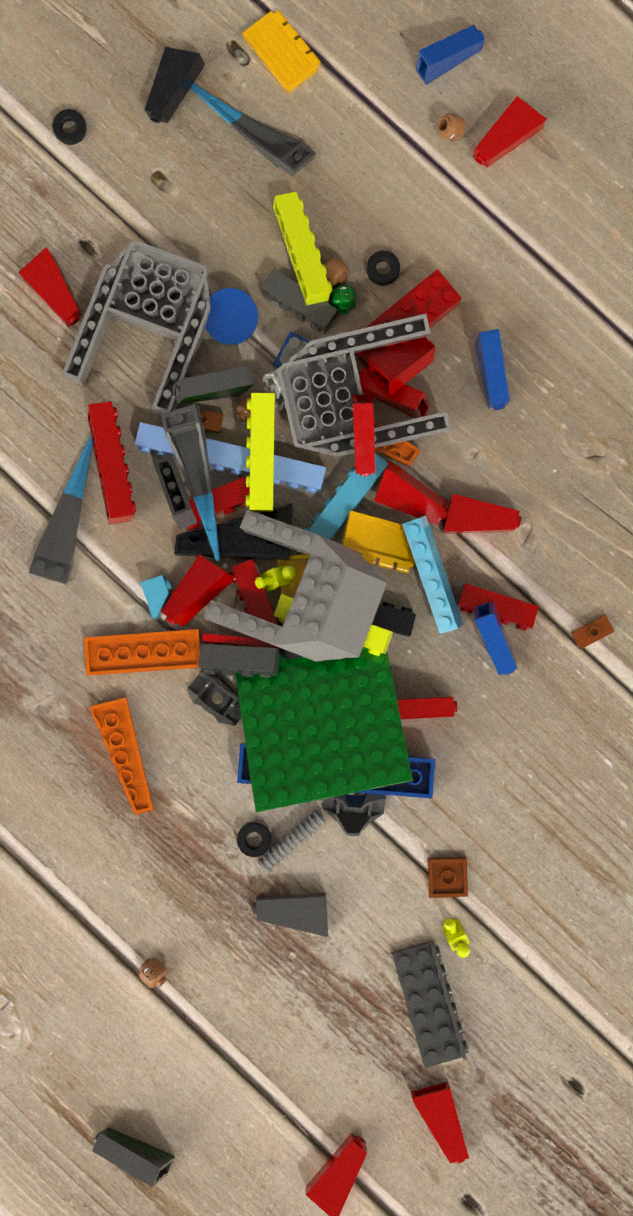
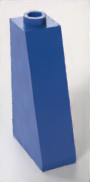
(448, 53)
(492, 369)
(495, 638)

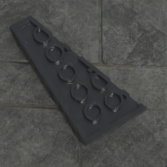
(234, 541)

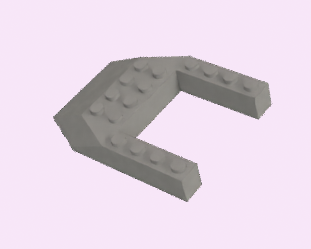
(153, 293)
(323, 378)
(330, 605)

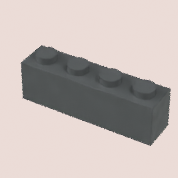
(290, 298)
(175, 492)
(239, 660)

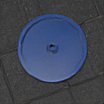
(232, 316)

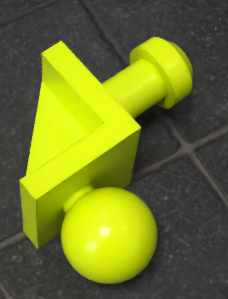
(276, 578)
(456, 937)

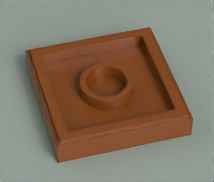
(447, 877)

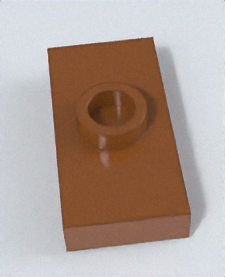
(212, 420)
(592, 632)

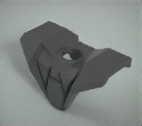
(201, 694)
(355, 811)

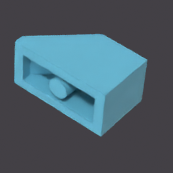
(156, 594)

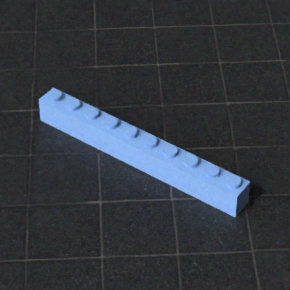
(233, 458)

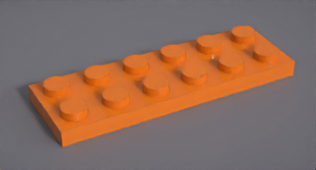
(142, 652)

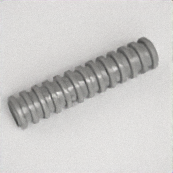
(291, 841)

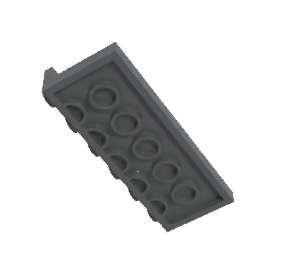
(430, 1004)

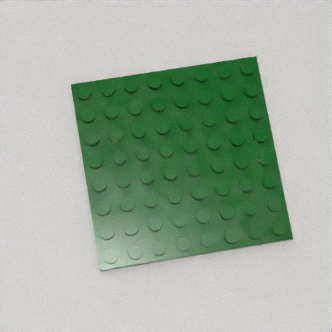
(322, 730)

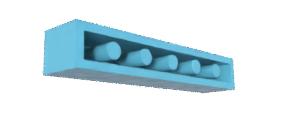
(346, 500)
(433, 574)

